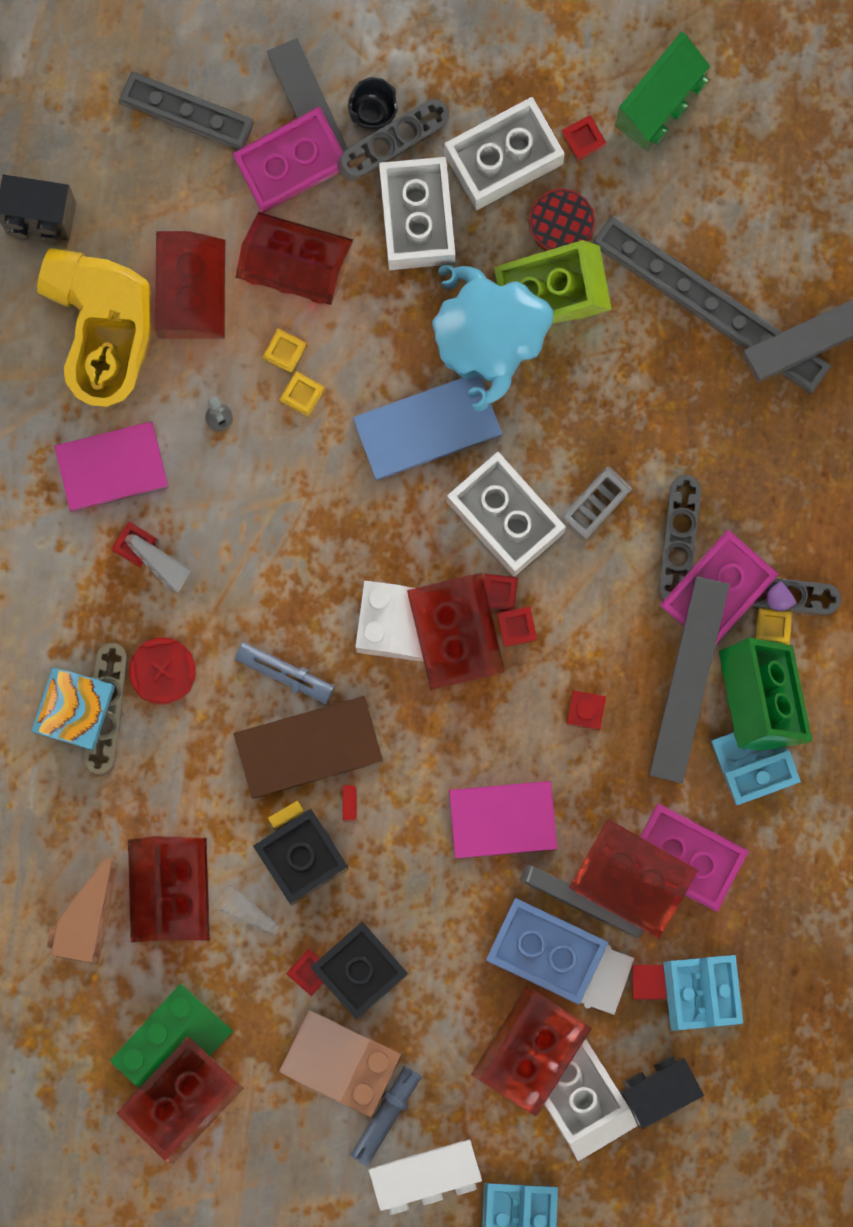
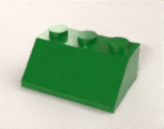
(663, 93)
(764, 695)
(164, 1032)

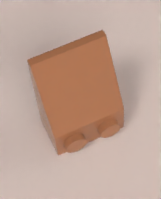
(83, 924)
(340, 1063)

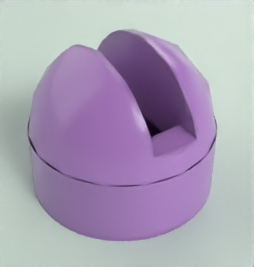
(780, 598)

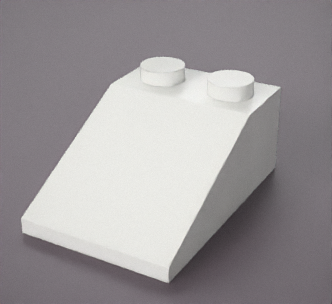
(387, 623)
(588, 1105)

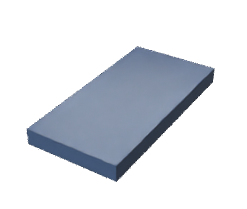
(425, 427)

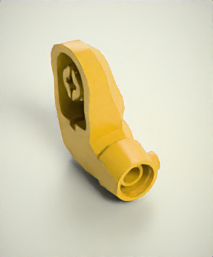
(110, 327)

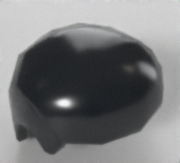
(372, 104)

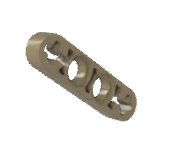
(114, 709)

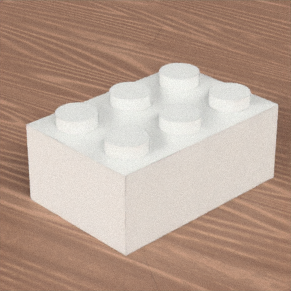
(504, 153)
(417, 213)
(505, 514)
(425, 1176)

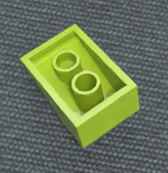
(565, 277)

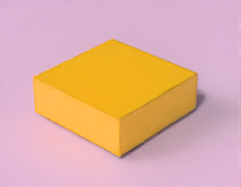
(284, 351)
(302, 394)
(773, 625)
(286, 815)

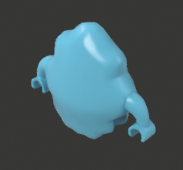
(489, 330)

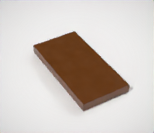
(308, 747)

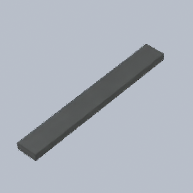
(698, 296)

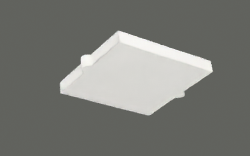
(608, 981)

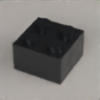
(36, 208)
(301, 857)
(359, 970)
(660, 1092)

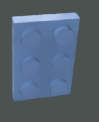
(547, 951)

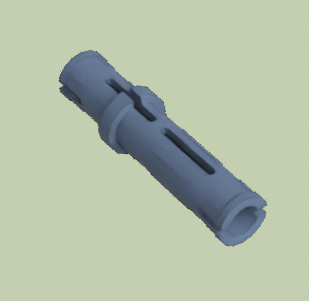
(248, 656)
(393, 1103)

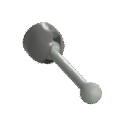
(216, 413)

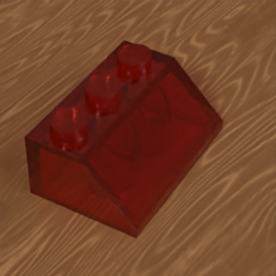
(293, 258)
(190, 285)
(456, 631)
(633, 878)
(168, 889)
(531, 1051)
(180, 1100)

